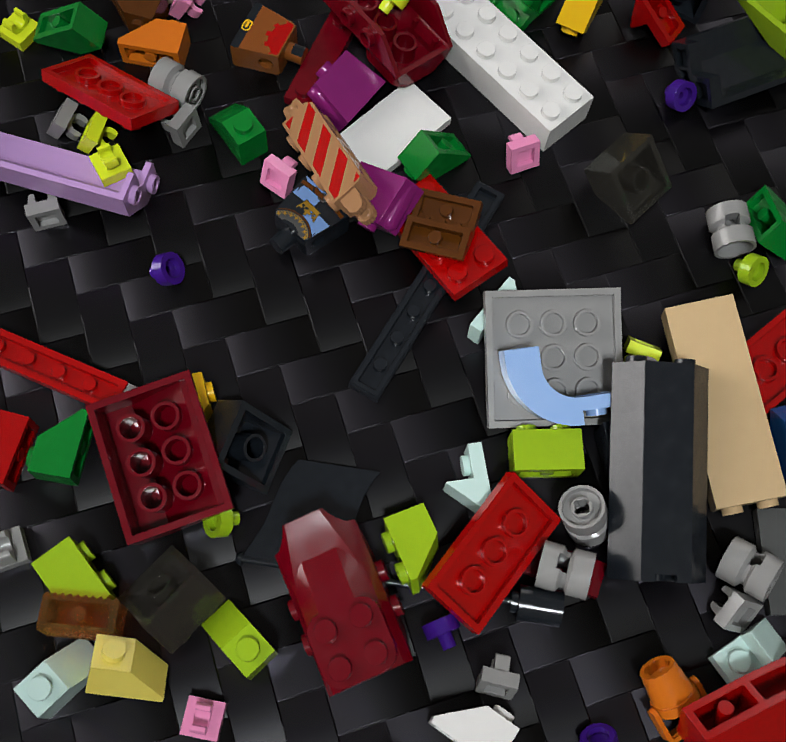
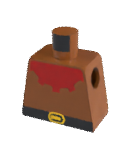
(266, 42)

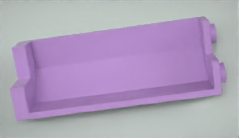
(72, 176)

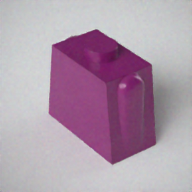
(344, 88)
(393, 200)

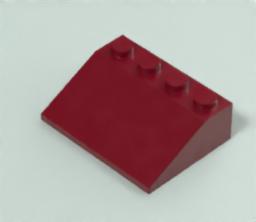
(159, 458)

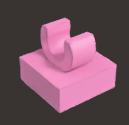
(179, 7)
(522, 152)
(279, 174)
(203, 718)

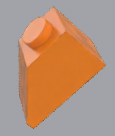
(155, 40)

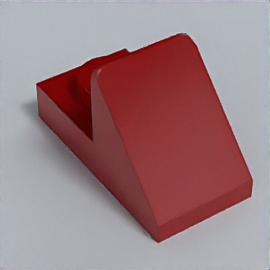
(660, 18)

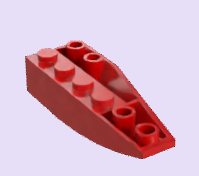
(740, 711)

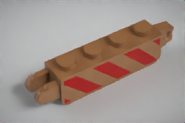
(331, 161)

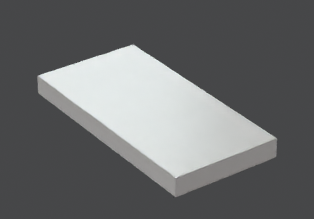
(391, 126)

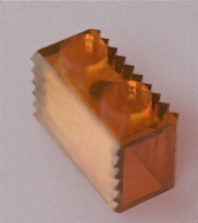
(80, 616)

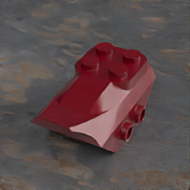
(399, 44)
(341, 600)

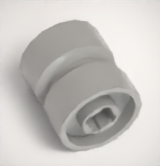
(178, 82)
(730, 229)
(584, 515)
(746, 567)
(579, 570)

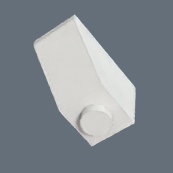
(477, 725)

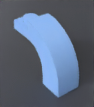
(527, 384)

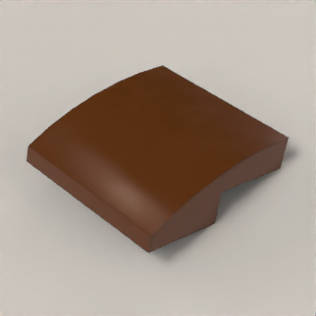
(442, 225)

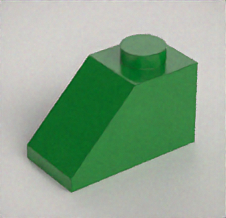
(71, 29)
(241, 132)
(432, 154)
(769, 220)
(62, 450)

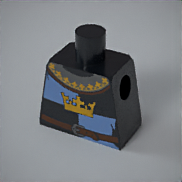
(307, 220)

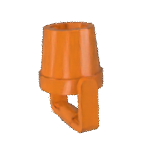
(668, 692)

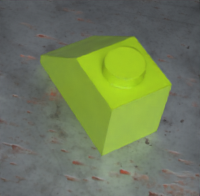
(239, 640)

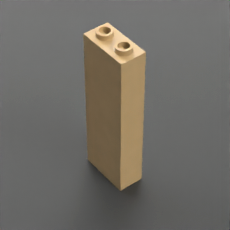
(740, 444)

